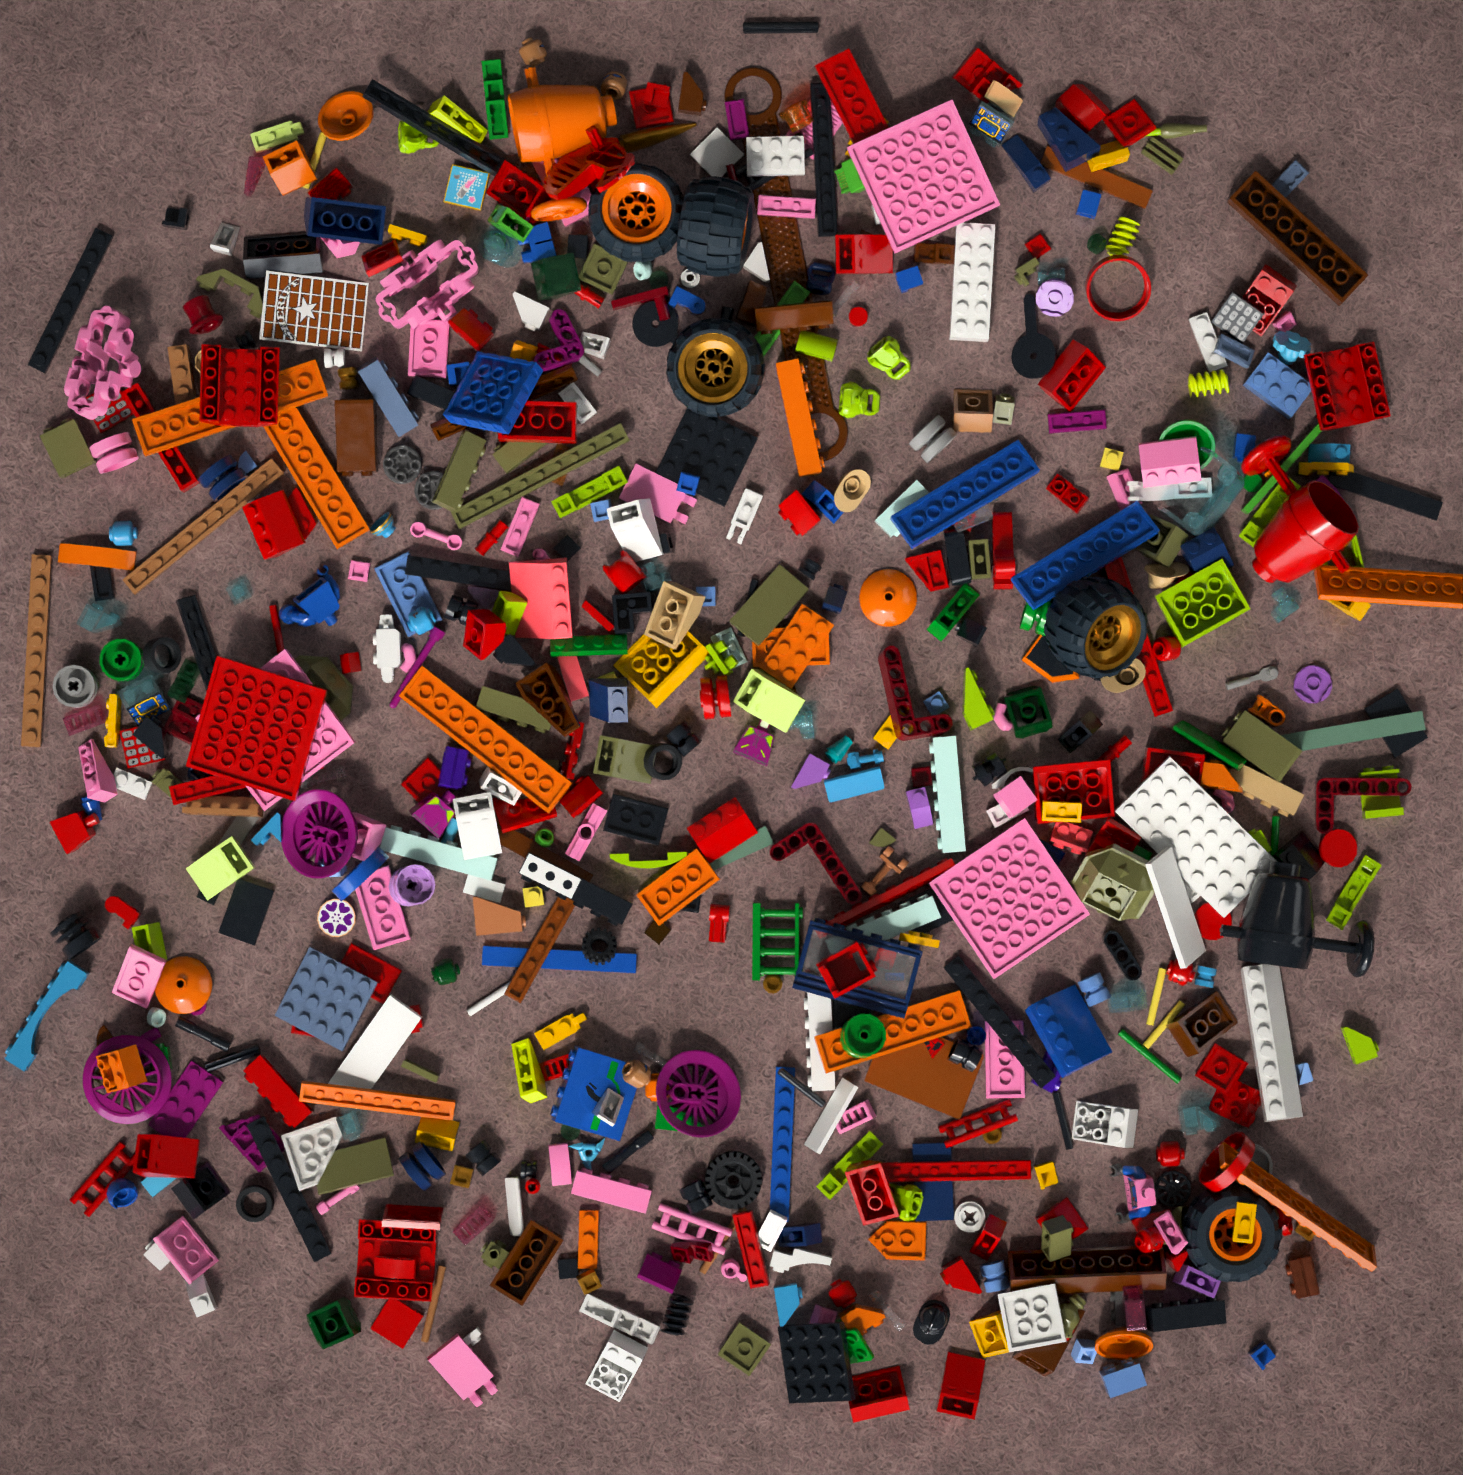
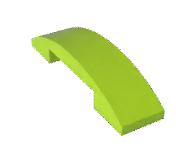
(589, 492)
(1264, 514)
(672, 858)
(1352, 892)
(836, 1177)

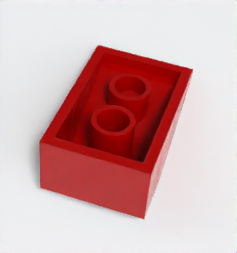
(517, 191)

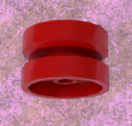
(715, 697)

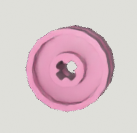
(114, 452)

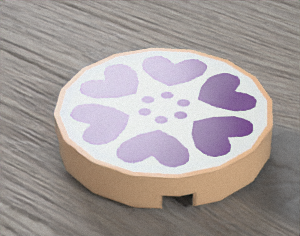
(336, 917)

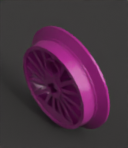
(296, 826)
(726, 1096)
(117, 1111)

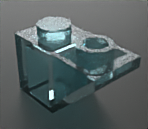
(98, 621)
(1194, 1119)

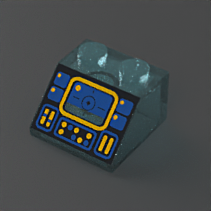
(990, 125)
(144, 699)

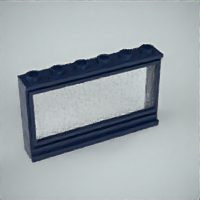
(894, 962)

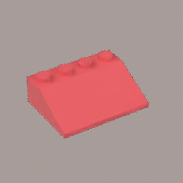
(547, 594)

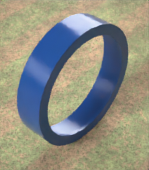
(360, 874)

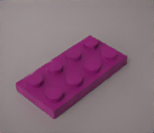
(186, 1102)

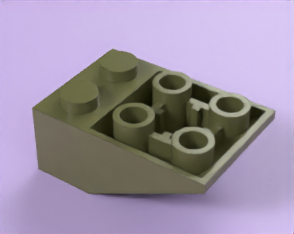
(622, 759)

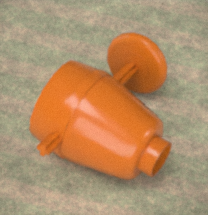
(552, 123)

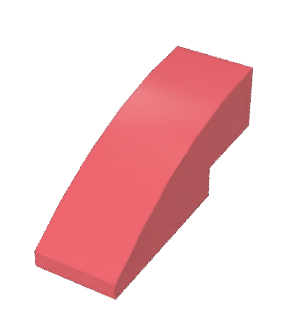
(573, 677)

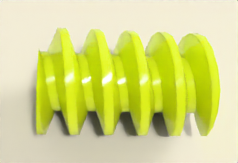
(1122, 236)
(1208, 382)

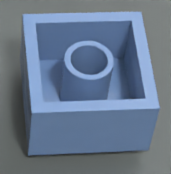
(1122, 1377)

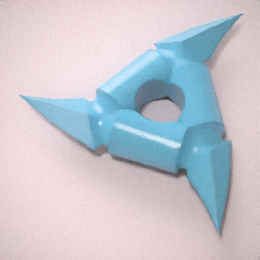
(588, 1146)

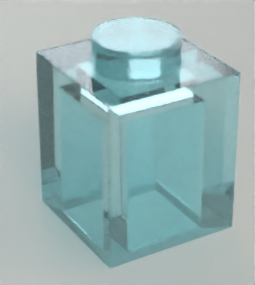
(350, 1126)

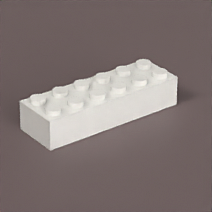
(972, 282)

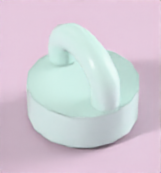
(642, 270)
(156, 1017)

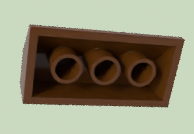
(793, 316)
(527, 1262)

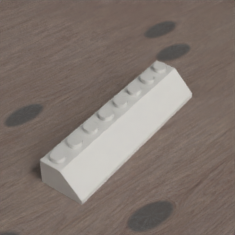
(1271, 1042)

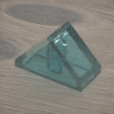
(1127, 1001)

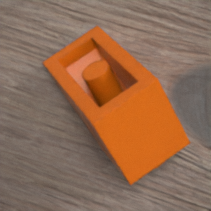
(1218, 777)

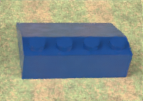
(1068, 1030)

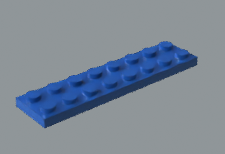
(964, 494)
(1085, 555)

